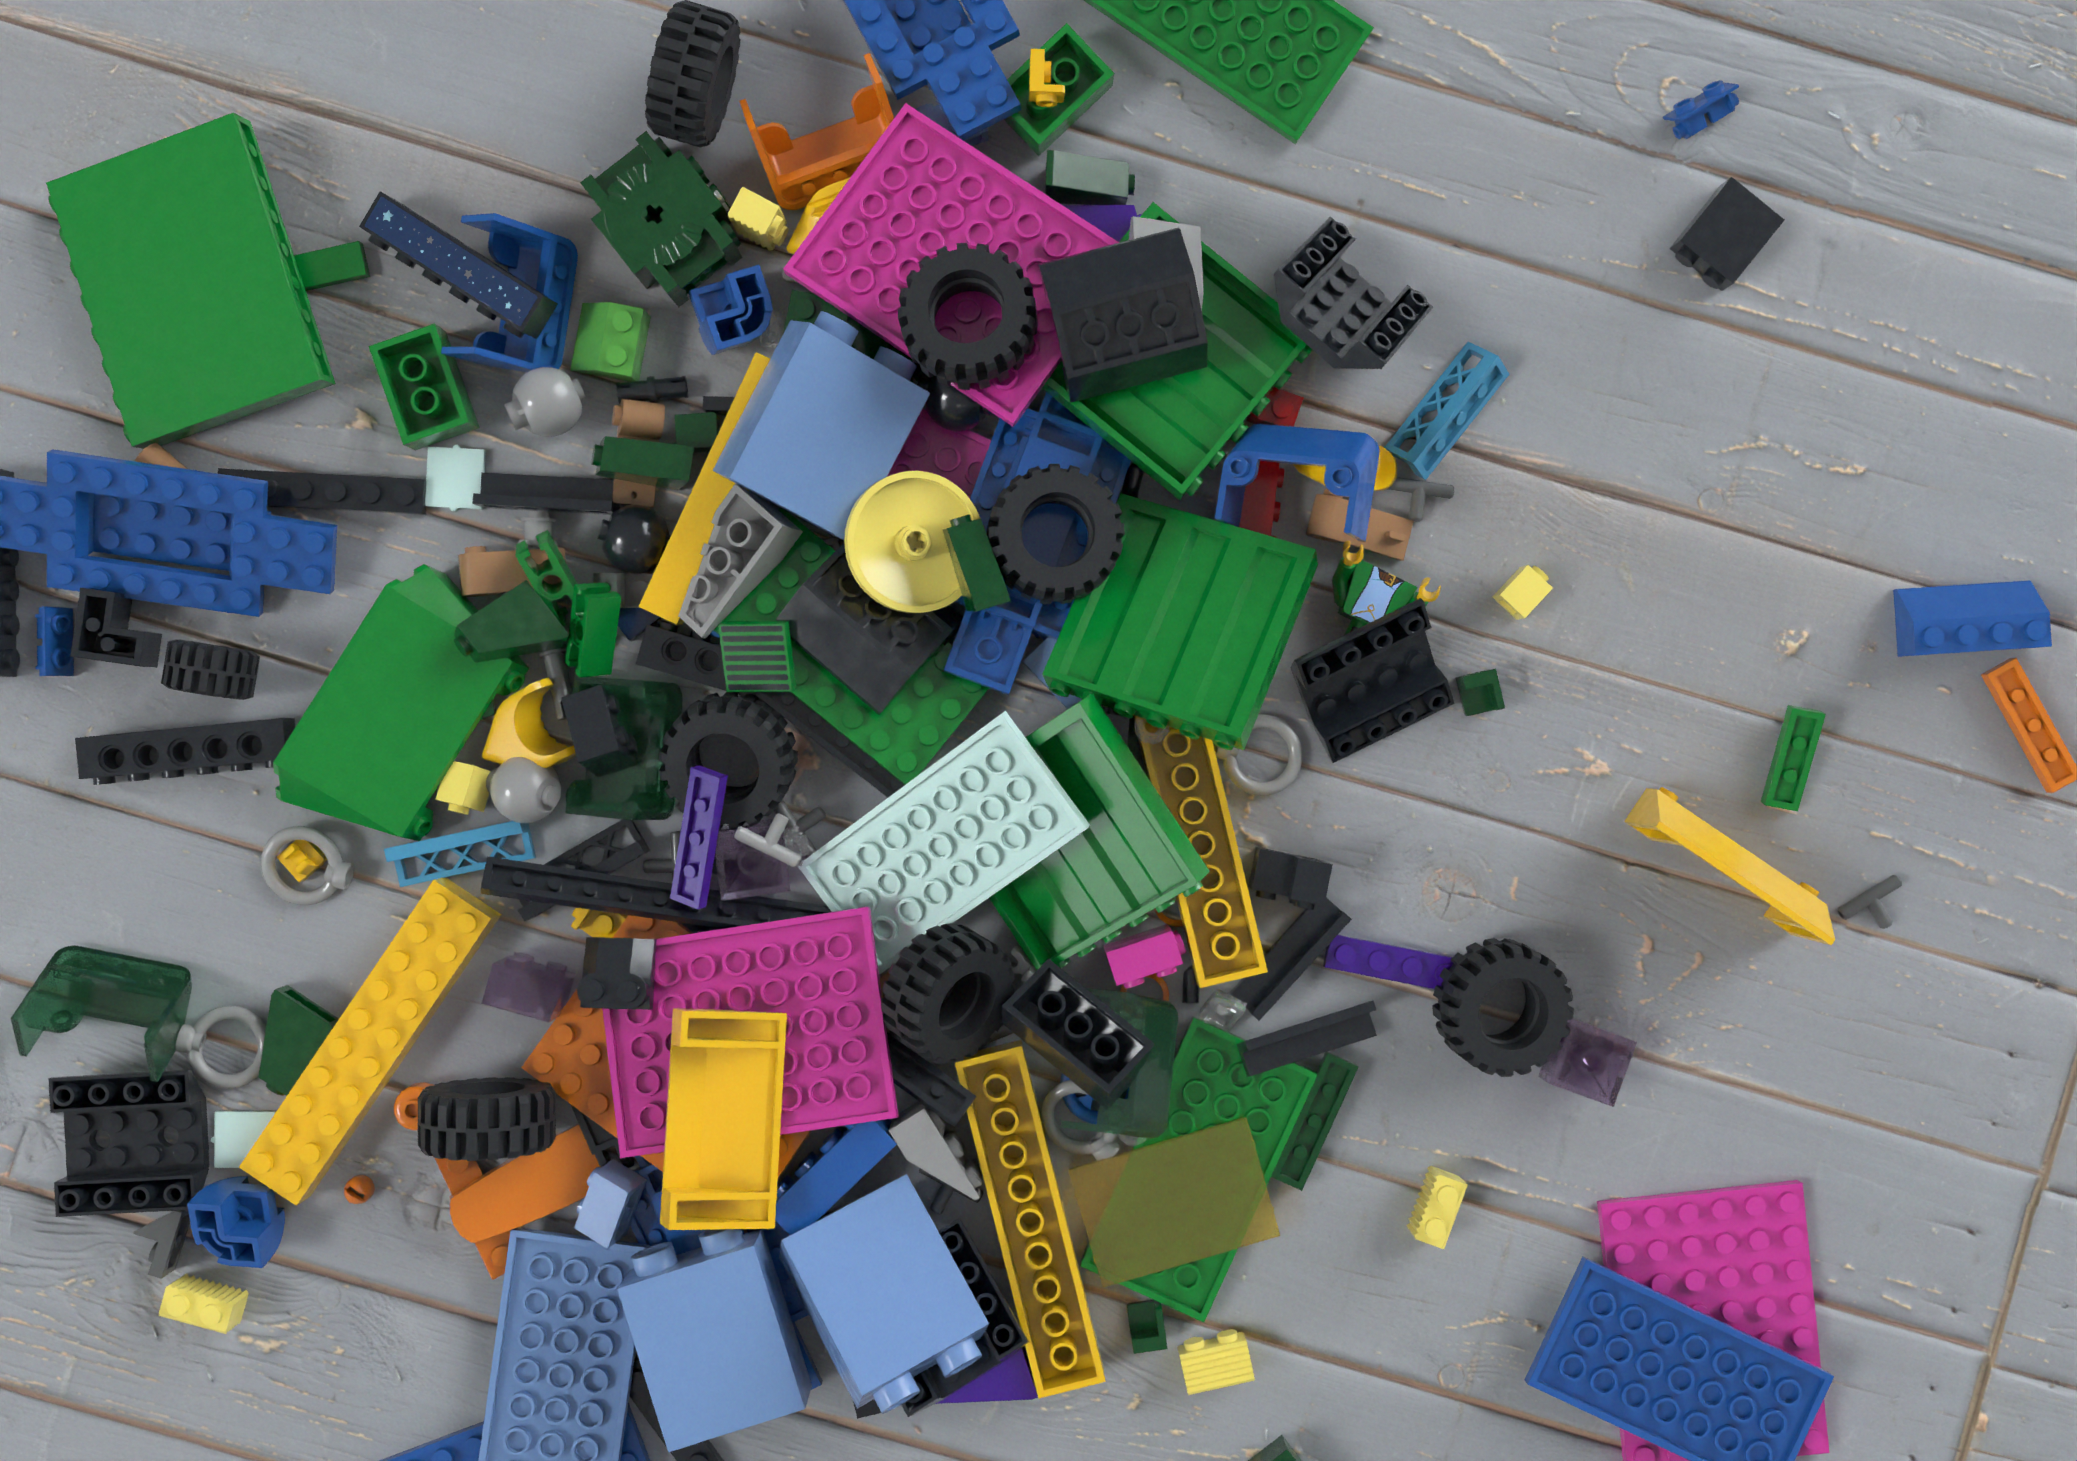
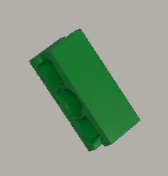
(553, 566)
(593, 629)

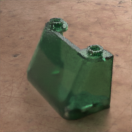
(637, 791)

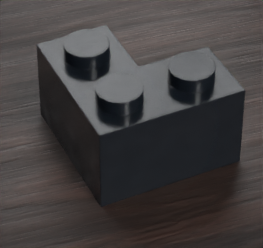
(104, 634)
(596, 733)
(1290, 875)

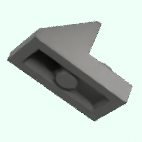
(628, 585)
(170, 1233)

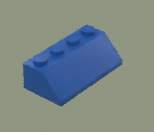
(1970, 618)

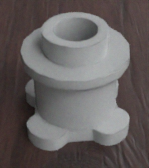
(535, 524)

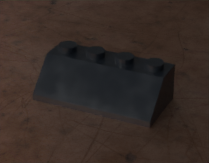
(1077, 1033)

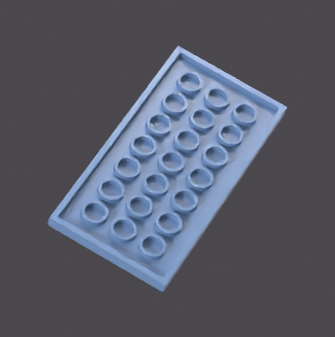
(560, 1351)

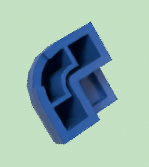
(732, 310)
(237, 1221)

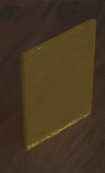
(1174, 1202)

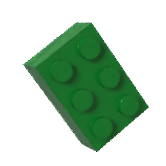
(1085, 82)
(423, 387)

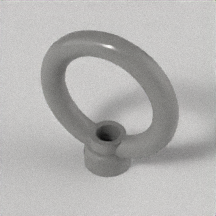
(1280, 782)
(337, 874)
(193, 1038)
(1100, 1145)

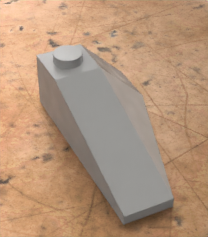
(742, 550)

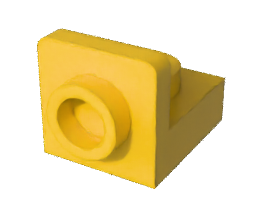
(1040, 73)
(597, 922)

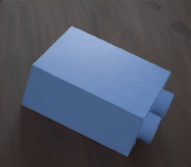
(822, 423)
(884, 1295)
(713, 1336)

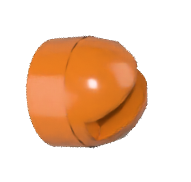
(361, 1184)

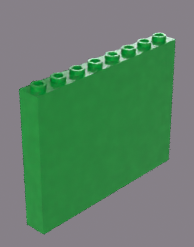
(190, 282)

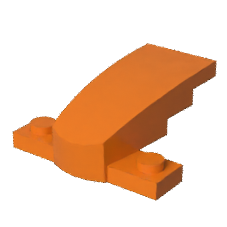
(515, 1193)

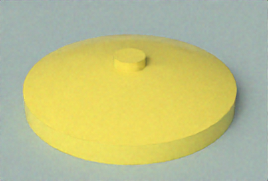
(899, 541)

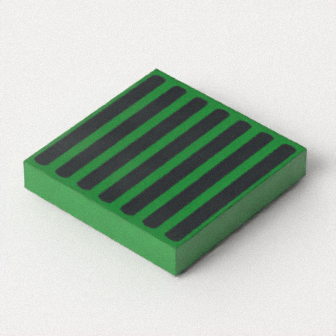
(757, 656)

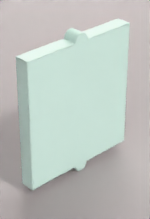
(453, 477)
(236, 1134)

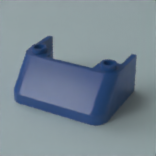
(545, 264)
(1347, 455)

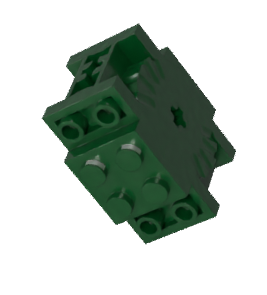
(664, 218)

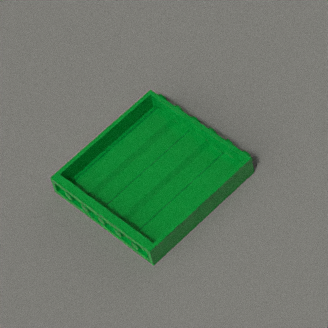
(1185, 420)
(1184, 623)
(1116, 868)

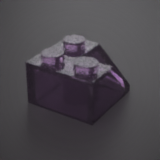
(745, 870)
(528, 987)
(1590, 1062)

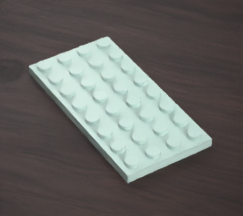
(947, 838)

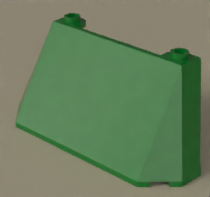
(393, 711)

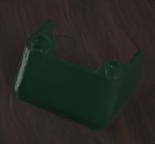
(109, 988)
(1149, 1094)

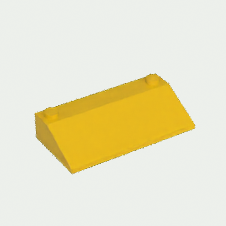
(1791, 905)
(723, 1119)

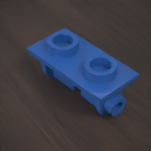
(1715, 101)
(56, 632)

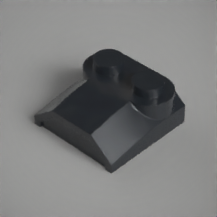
(618, 973)

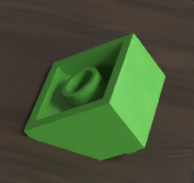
(611, 341)

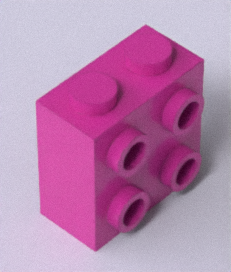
(1145, 954)

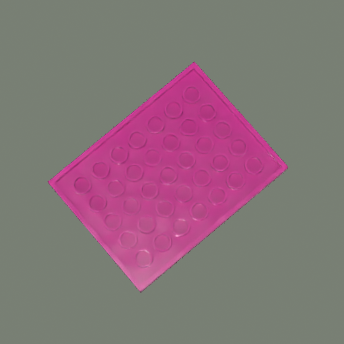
(926, 193)
(806, 966)
(1730, 1257)

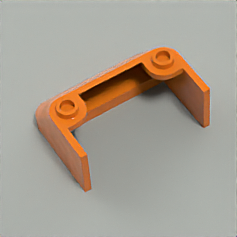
(825, 156)

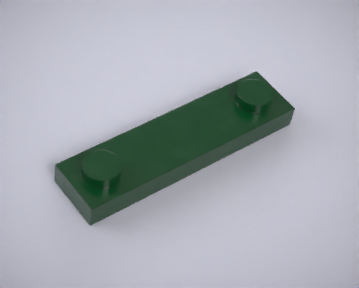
(1315, 1120)

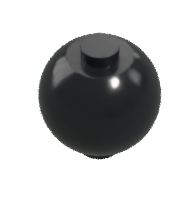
(950, 406)
(634, 538)

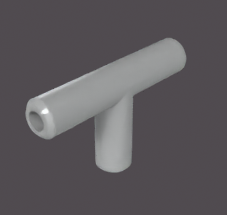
(769, 843)

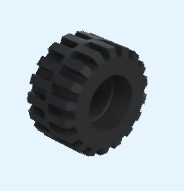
(210, 669)

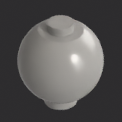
(546, 402)
(524, 790)

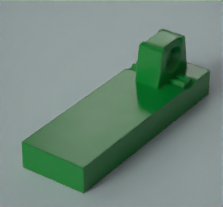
(333, 265)
(1793, 758)

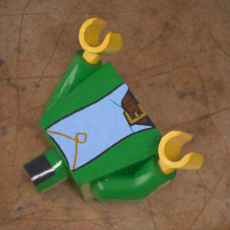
(1369, 592)

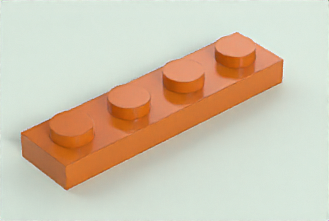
(2031, 725)

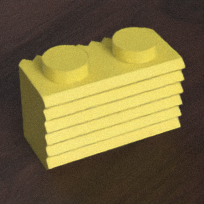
(758, 219)
(1437, 1207)
(203, 1304)
(1215, 1362)

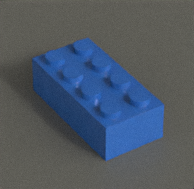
(830, 1173)

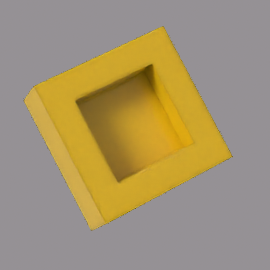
(302, 859)

